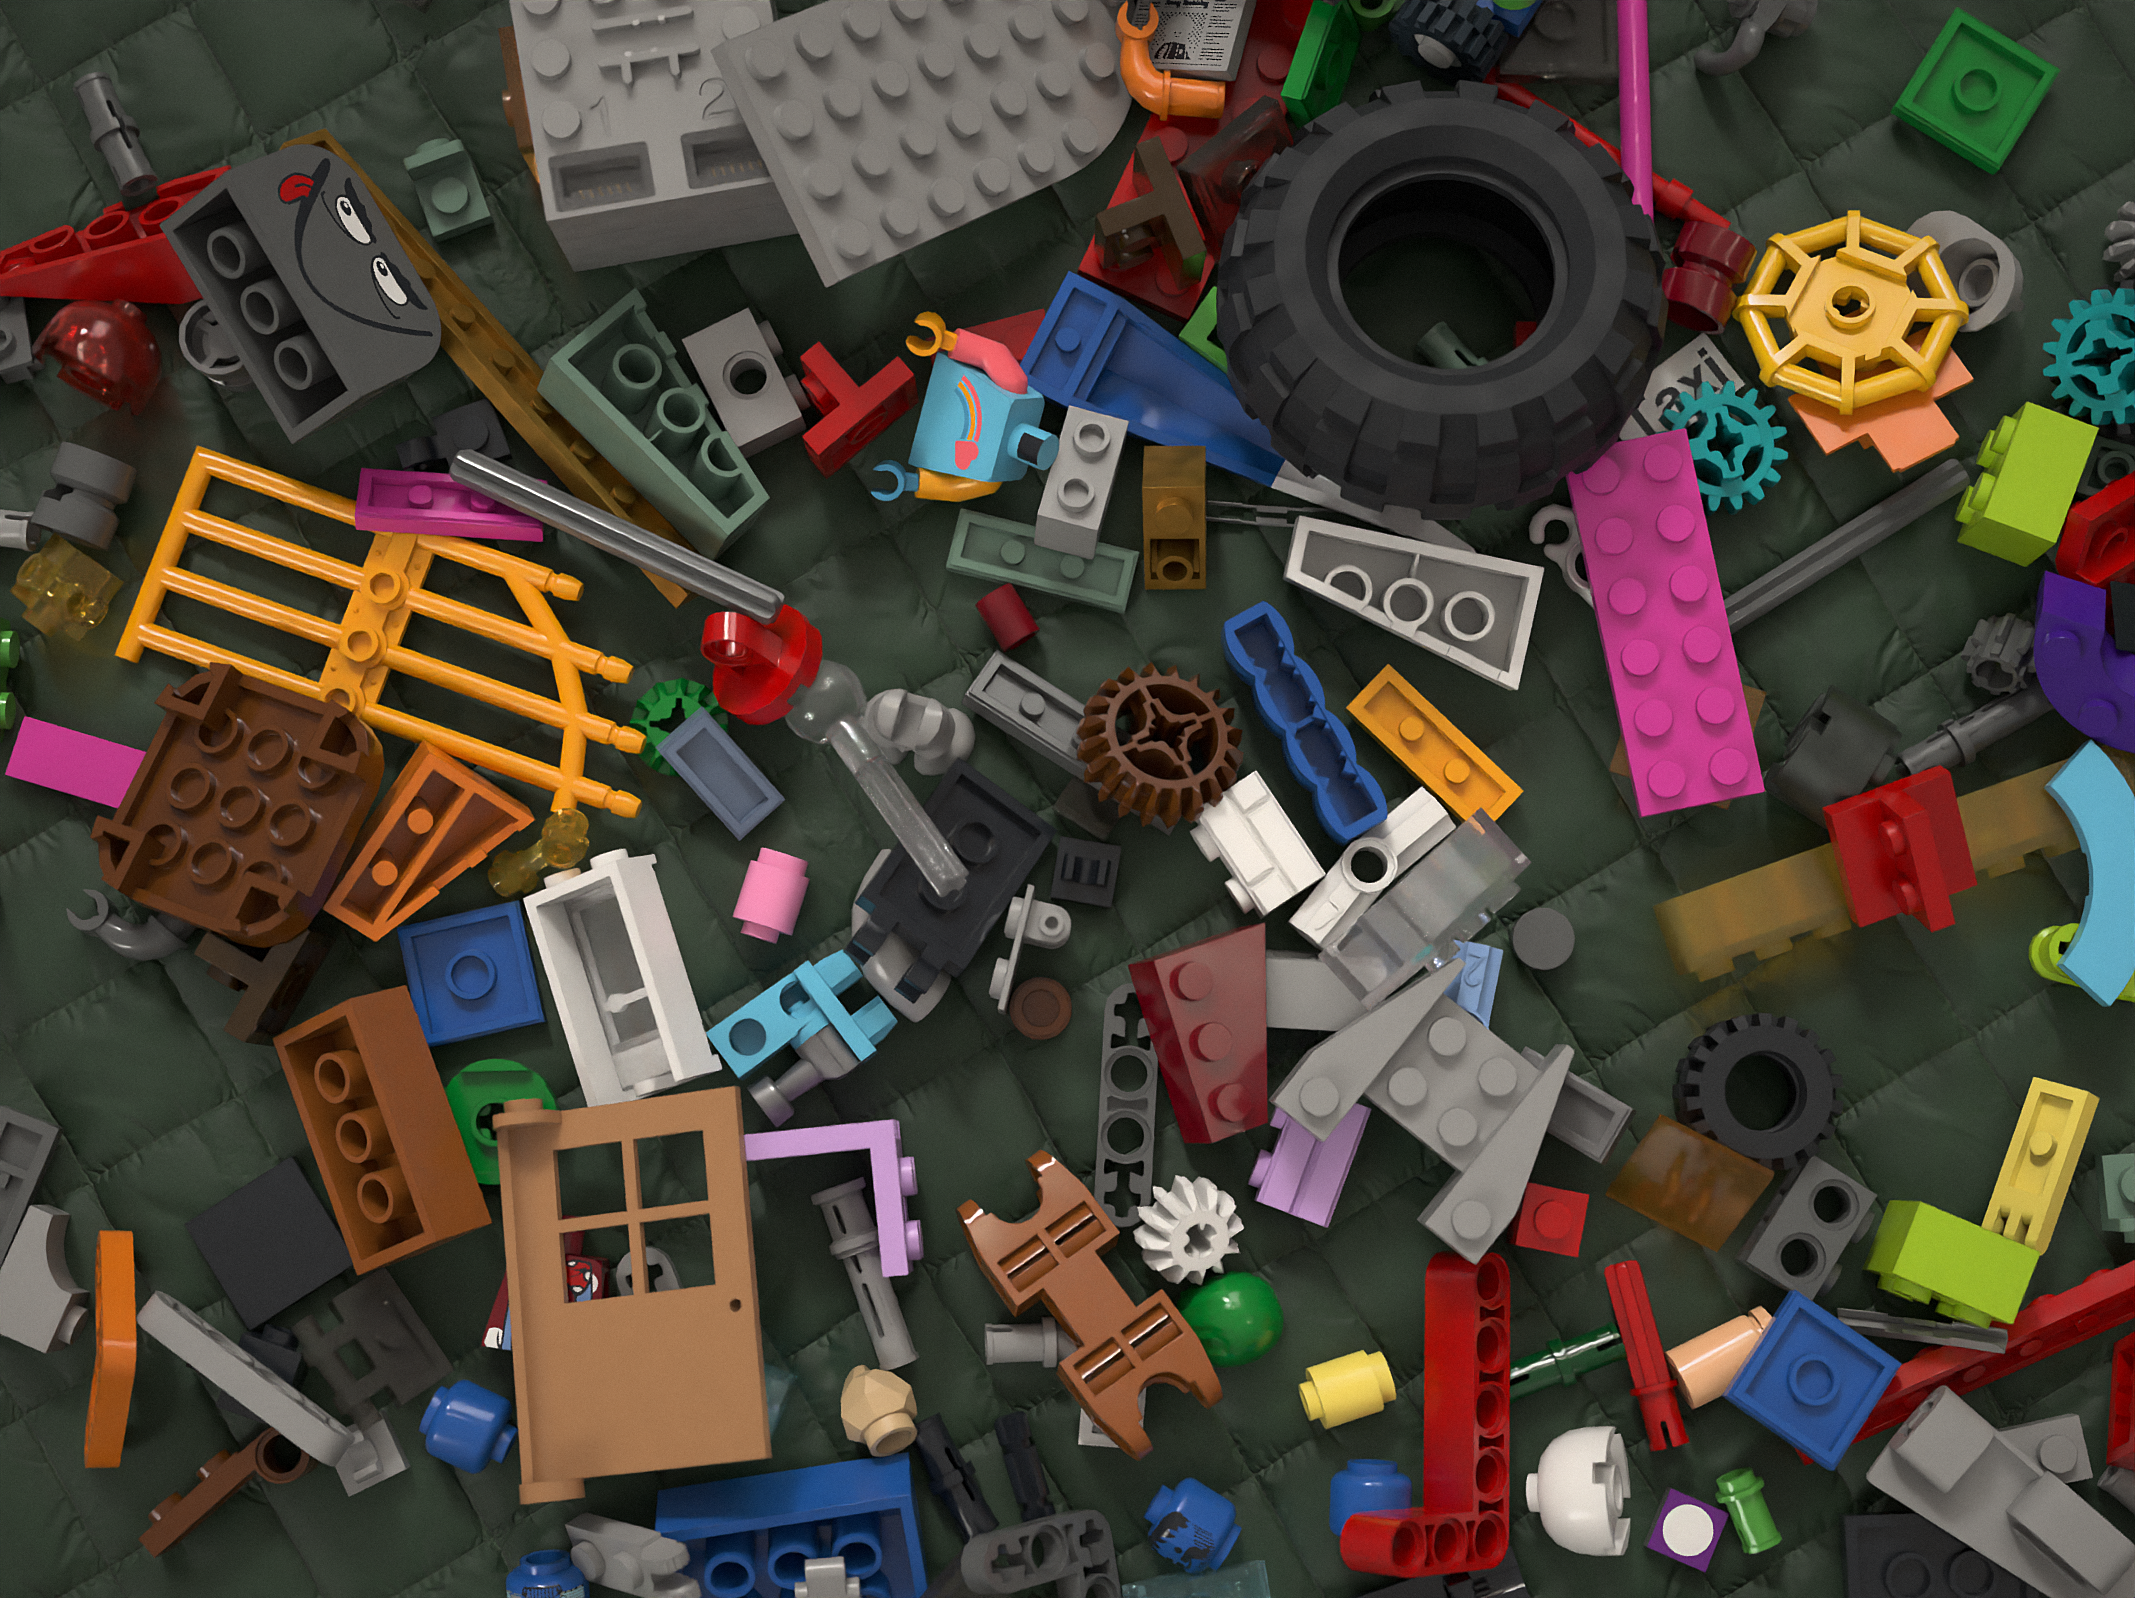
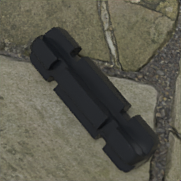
(1023, 1466)

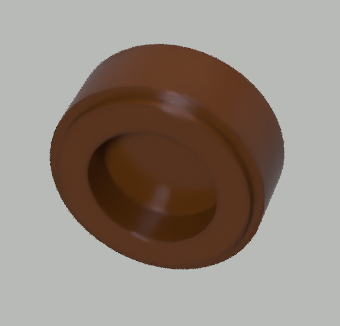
(1040, 1008)

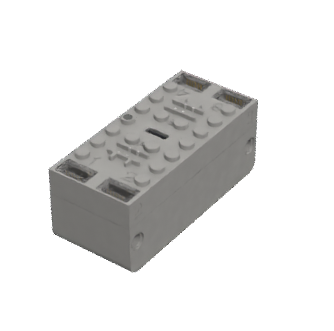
(640, 129)

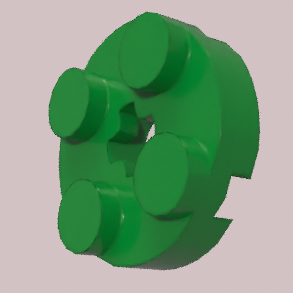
(472, 1096)

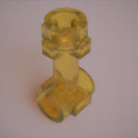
(561, 847)

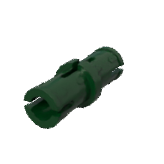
(1565, 1361)

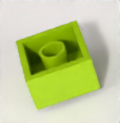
(2025, 483)
(1952, 1261)

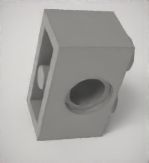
(726, 352)
(1081, 482)

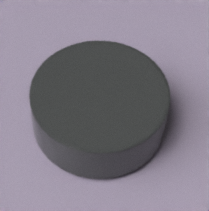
(1542, 939)

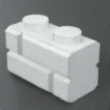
(1257, 847)

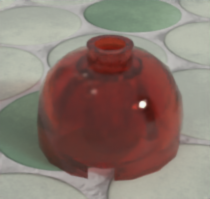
(103, 352)

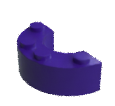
(2080, 662)

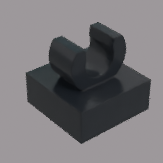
(1085, 872)

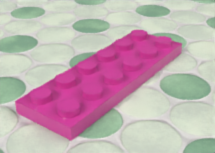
(1664, 626)

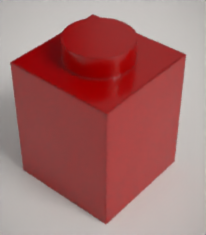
(1549, 1220)

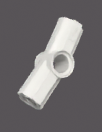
(1398, 842)

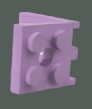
(892, 1177)

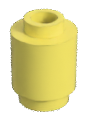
(1347, 1388)

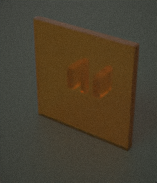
(1689, 1183)

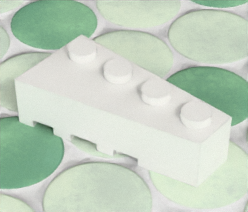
(1433, 595)

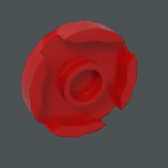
(760, 663)

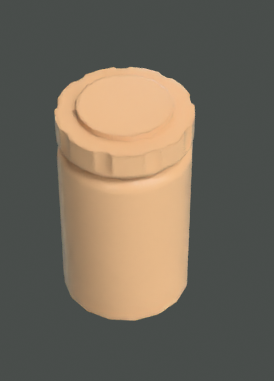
(1713, 1358)

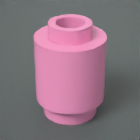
(772, 895)

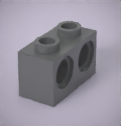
(1792, 1217)

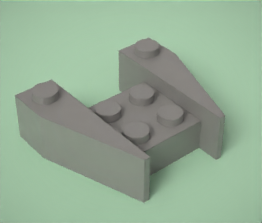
(1449, 1089)

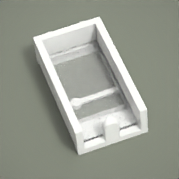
(619, 980)

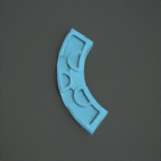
(2104, 821)

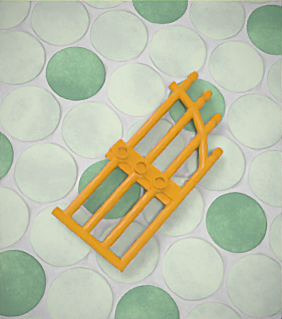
(375, 624)

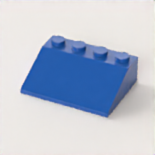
(759, 1529)

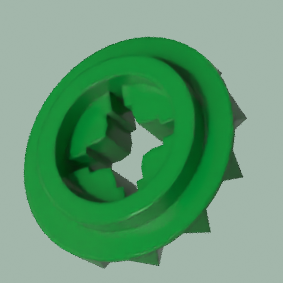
(660, 705)

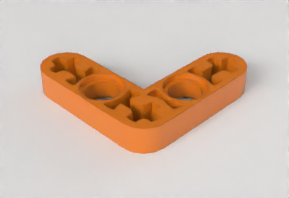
(114, 1349)

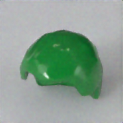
(1233, 1317)

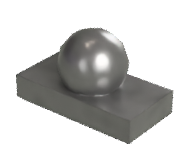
(1586, 1115)

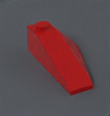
(111, 258)

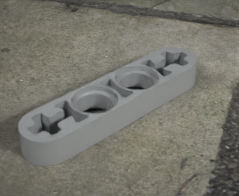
(245, 1378)

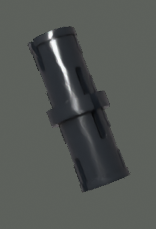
(952, 1478)

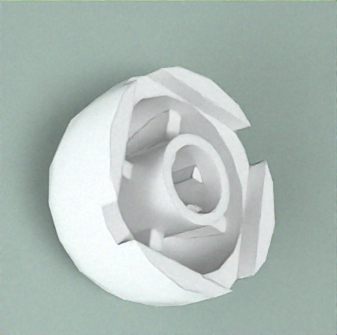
(1583, 1491)

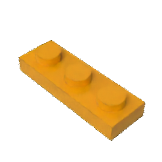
(1431, 747)

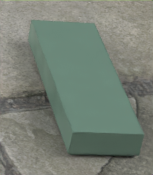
(1006, 554)

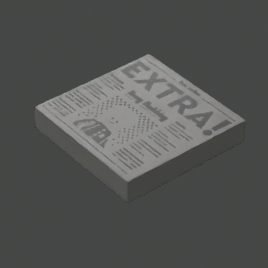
(1198, 36)

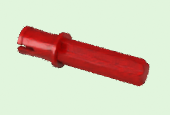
(1645, 1354)

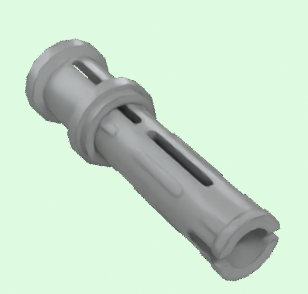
(857, 1244)

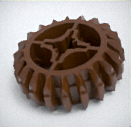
(1154, 765)

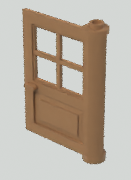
(642, 1373)

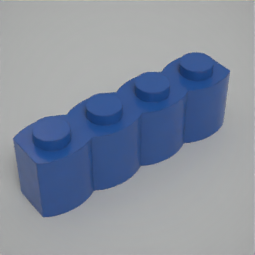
(1293, 709)

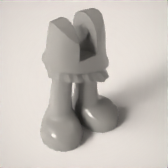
(920, 724)

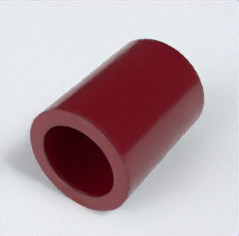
(1007, 617)

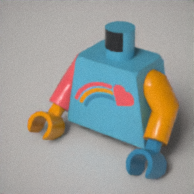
(974, 420)

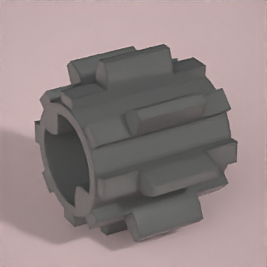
(2001, 654)

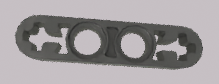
(1120, 1104)

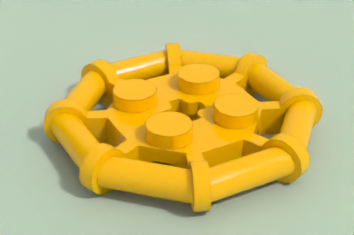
(1843, 341)

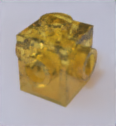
(64, 589)

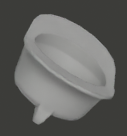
(1978, 266)

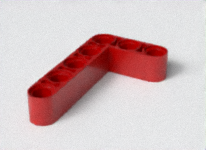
(1464, 1434)

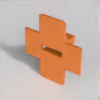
(1901, 427)

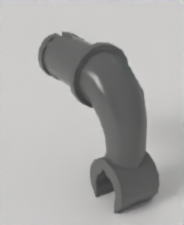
(135, 941)

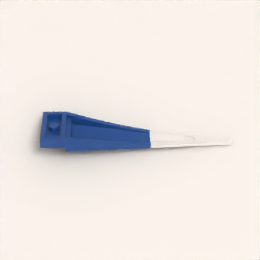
(1122, 364)

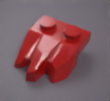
(2101, 540)

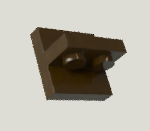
(1152, 220)
(270, 982)

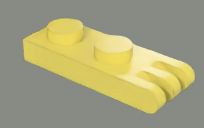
(2040, 1163)

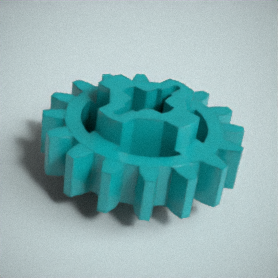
(2104, 333)
(1714, 422)

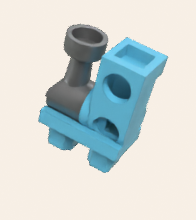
(813, 1021)

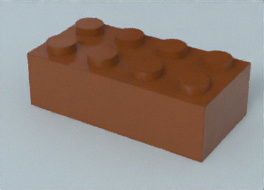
(381, 1129)

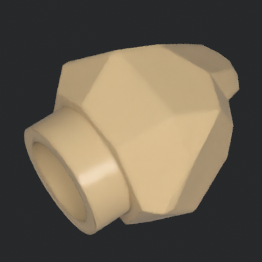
(878, 1410)

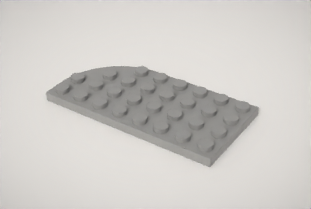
(923, 113)

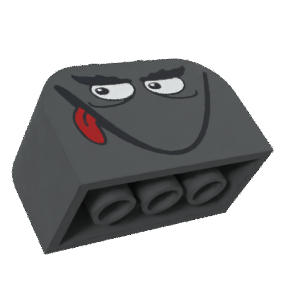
(307, 285)

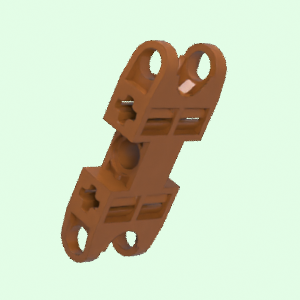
(1059, 1263)

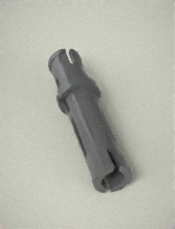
(1962, 739)

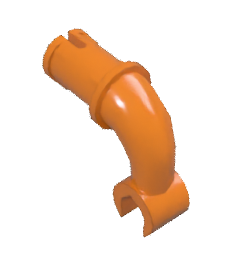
(1158, 90)

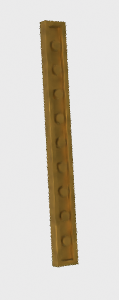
(511, 379)

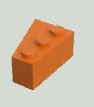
(420, 839)

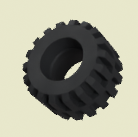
(1808, 1080)

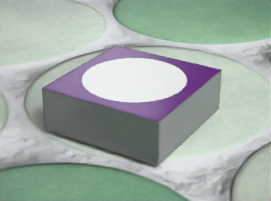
(1686, 1529)

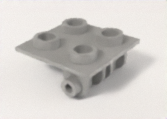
(1028, 923)

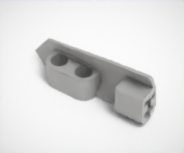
(2001, 1503)

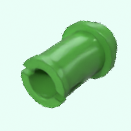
(1748, 1509)

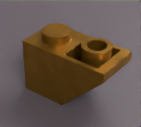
(1174, 517)

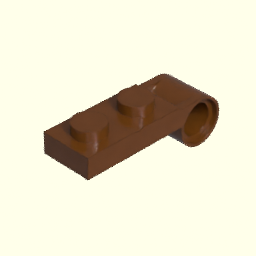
(220, 1481)

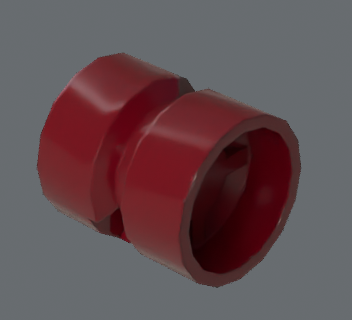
(1707, 268)

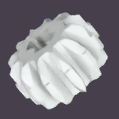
(1209, 1238)

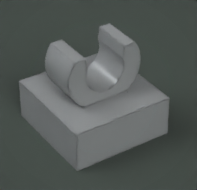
(371, 1457)

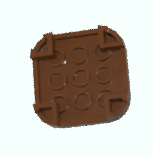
(242, 807)

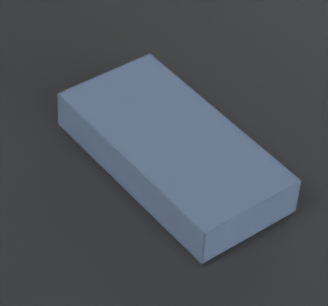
(720, 773)

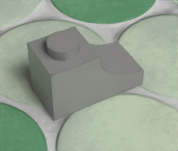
(36, 1289)

